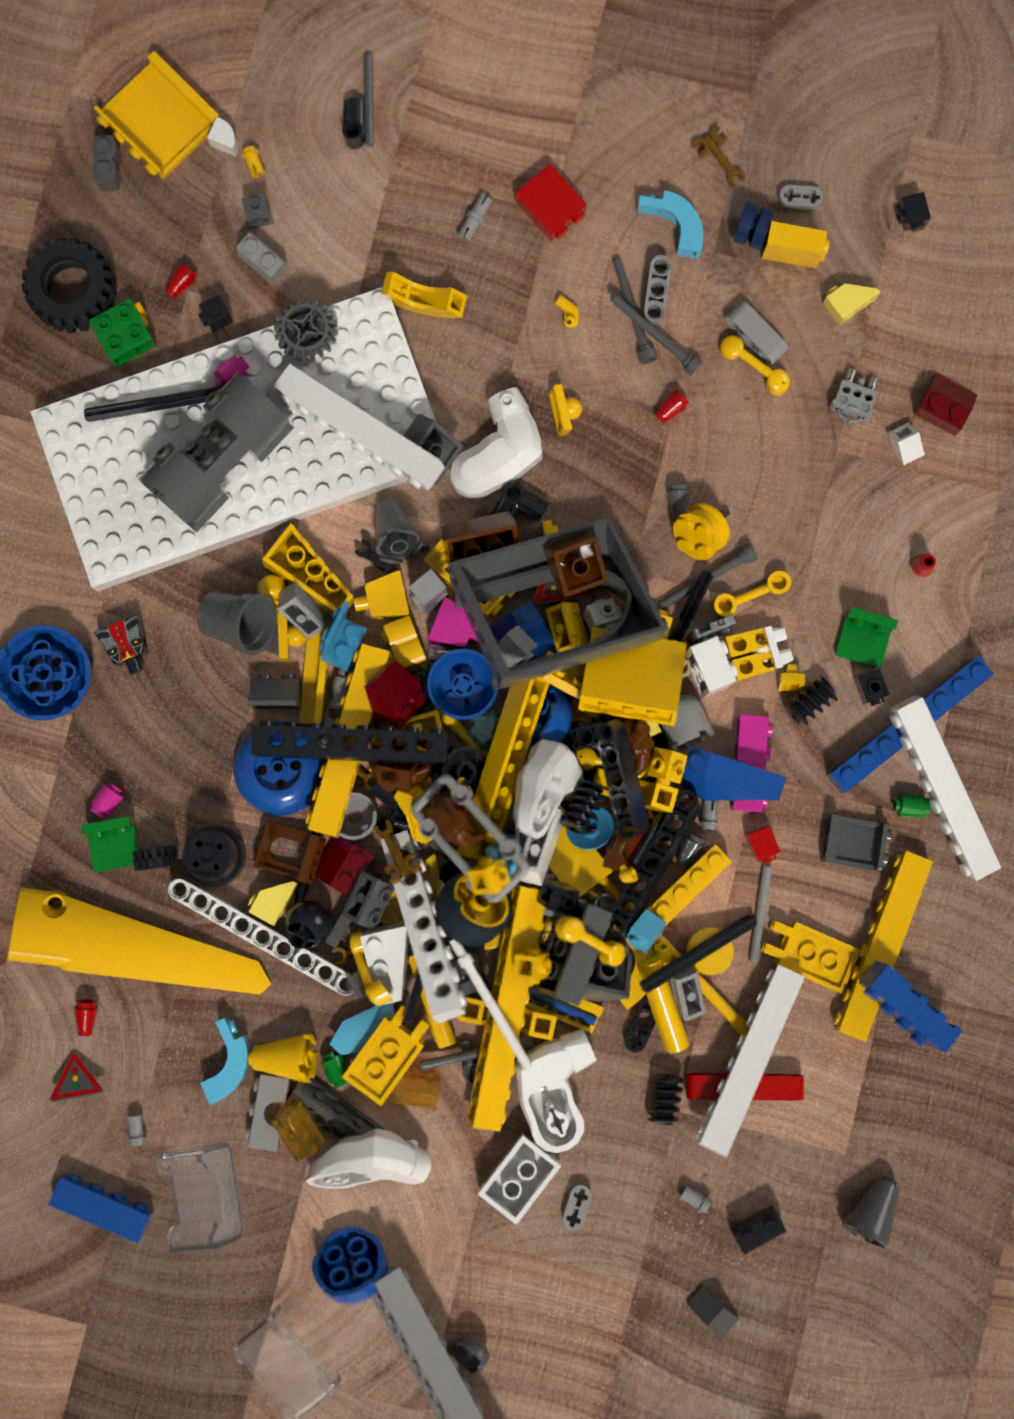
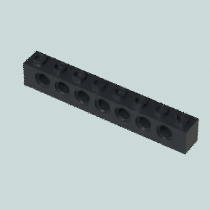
(436, 754)

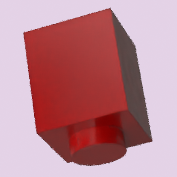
(763, 845)

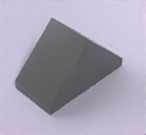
(712, 1311)

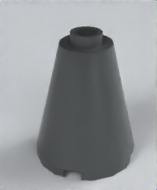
(395, 533)
(874, 1213)

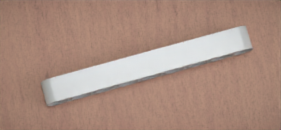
(252, 932)

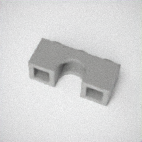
(427, 592)
(262, 1132)

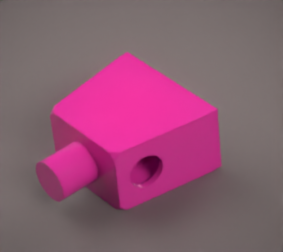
(451, 627)

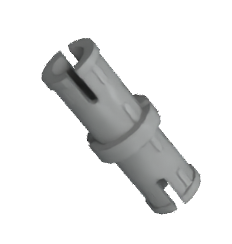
(474, 217)

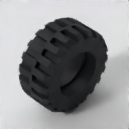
(52, 261)

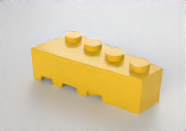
(297, 562)

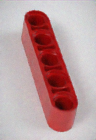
(771, 1086)

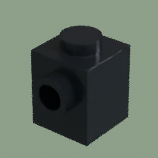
(913, 212)
(215, 314)
(871, 687)
(558, 896)

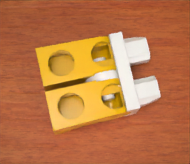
(764, 651)

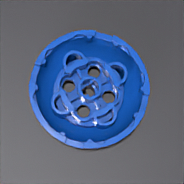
(16, 675)
(262, 791)

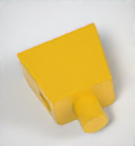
(384, 598)

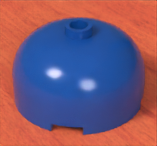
(554, 718)
(350, 1265)

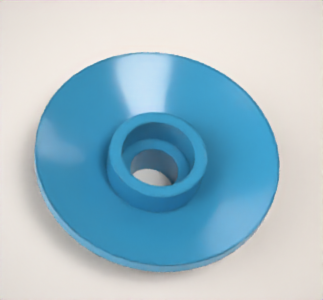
(603, 832)

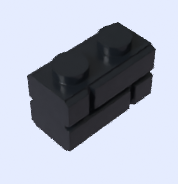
(758, 1230)

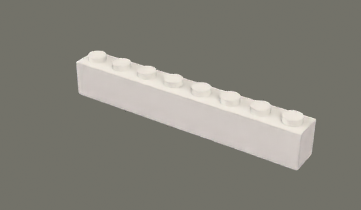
(358, 427)
(944, 787)
(752, 1058)

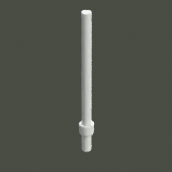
(466, 962)

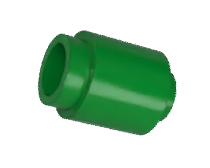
(911, 805)
(334, 1068)

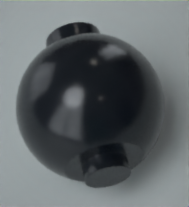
(308, 924)

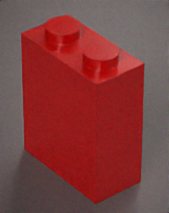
(551, 203)

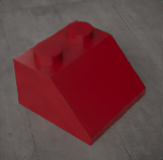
(946, 405)
(394, 695)
(343, 864)

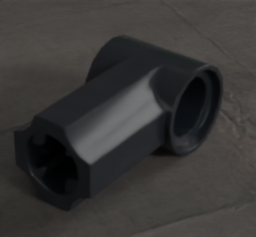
(353, 122)

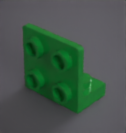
(122, 333)
(865, 637)
(111, 843)

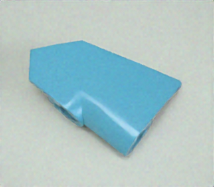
(358, 1029)

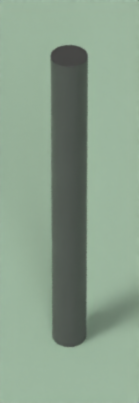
(368, 100)

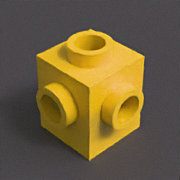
(667, 766)
(488, 876)
(532, 965)

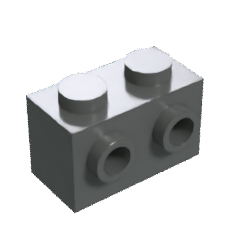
(368, 900)

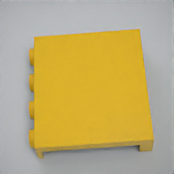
(158, 117)
(636, 682)

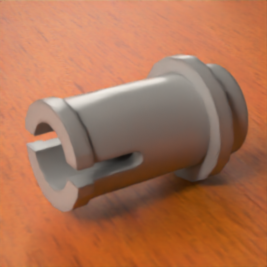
(709, 816)
(135, 1130)
(696, 1199)

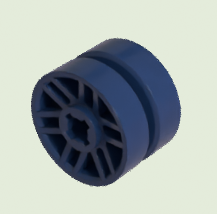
(754, 225)

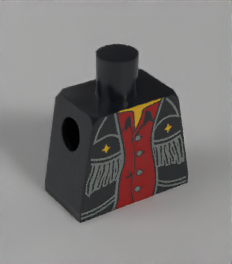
(125, 643)

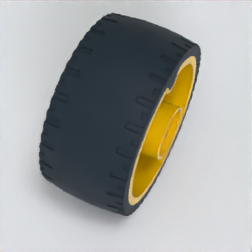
(468, 916)

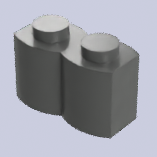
(106, 163)

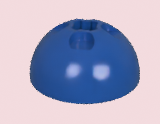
(458, 671)

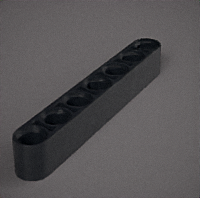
(654, 853)

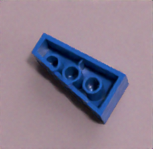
(908, 1008)

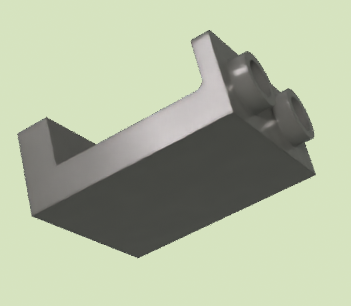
(856, 843)

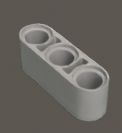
(659, 280)
(756, 333)

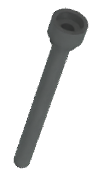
(646, 352)
(689, 362)
(745, 555)
(525, 1041)

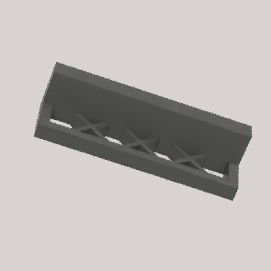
(334, 1109)

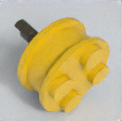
(701, 531)

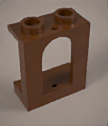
(264, 860)

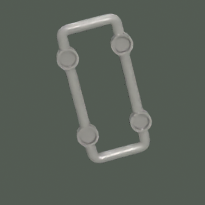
(462, 795)

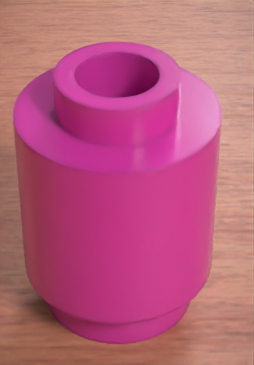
(229, 368)
(106, 800)

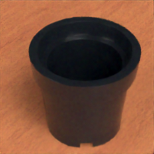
(229, 858)

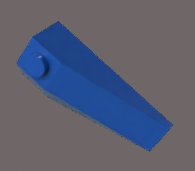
(532, 624)
(723, 778)

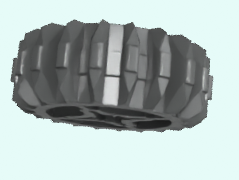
(308, 321)

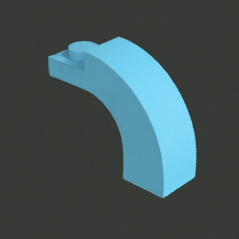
(682, 215)
(236, 1066)

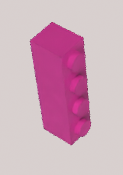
(752, 750)

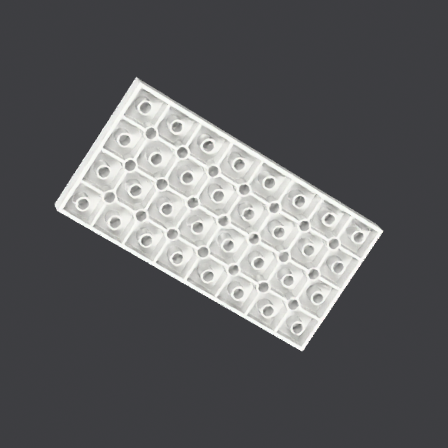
(131, 532)

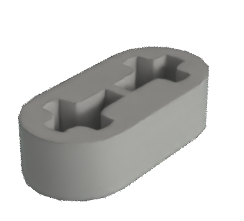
(803, 193)
(582, 1208)

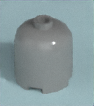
(690, 724)

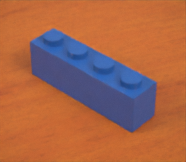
(101, 1207)

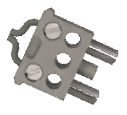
(854, 406)

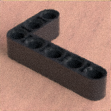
(619, 771)

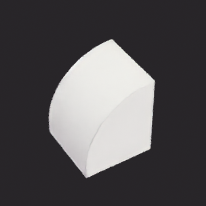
(223, 137)
(906, 443)

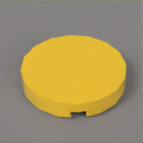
(717, 961)

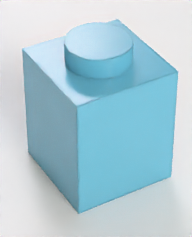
(646, 931)

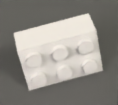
(711, 666)
(519, 1178)

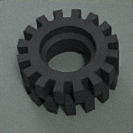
(155, 858)

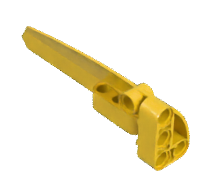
(110, 944)

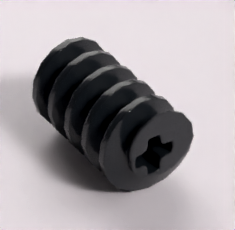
(811, 701)
(582, 807)
(666, 1099)

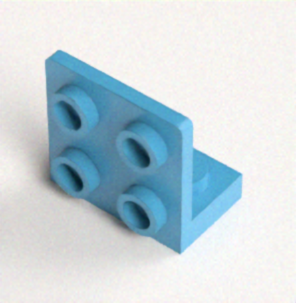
(341, 639)

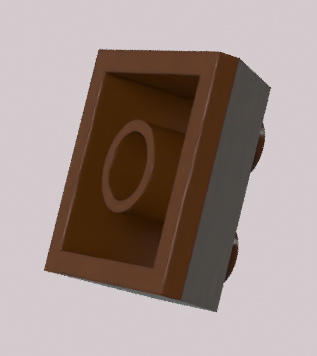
(576, 564)

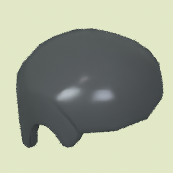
(472, 1353)

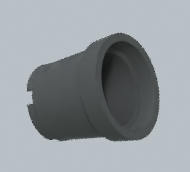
(239, 620)

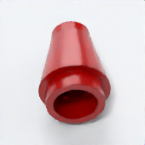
(181, 280)
(672, 406)
(920, 568)
(85, 1016)

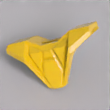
(406, 800)

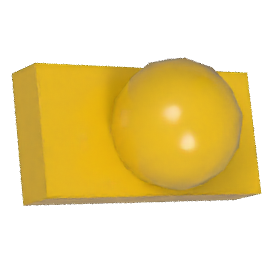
(563, 409)
(288, 636)

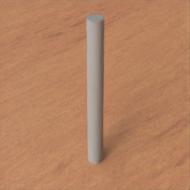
(760, 913)

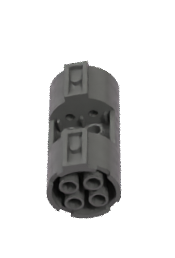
(241, 424)

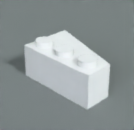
(539, 851)
(387, 957)

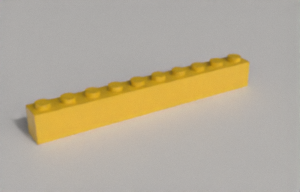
(511, 995)

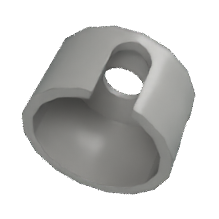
(369, 818)

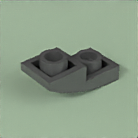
(355, 985)

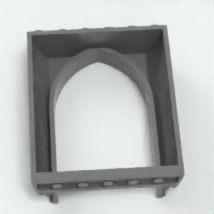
(524, 567)

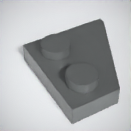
(721, 627)

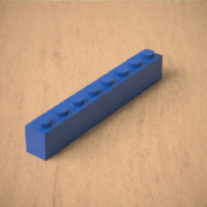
(888, 740)

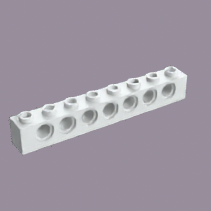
(453, 1003)

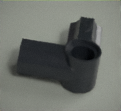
(527, 503)
(393, 812)

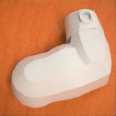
(502, 454)
(542, 784)
(547, 1093)
(368, 1159)

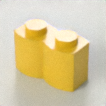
(404, 642)

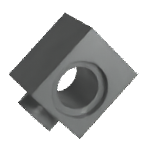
(257, 210)

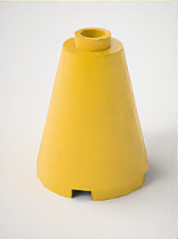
(287, 1058)

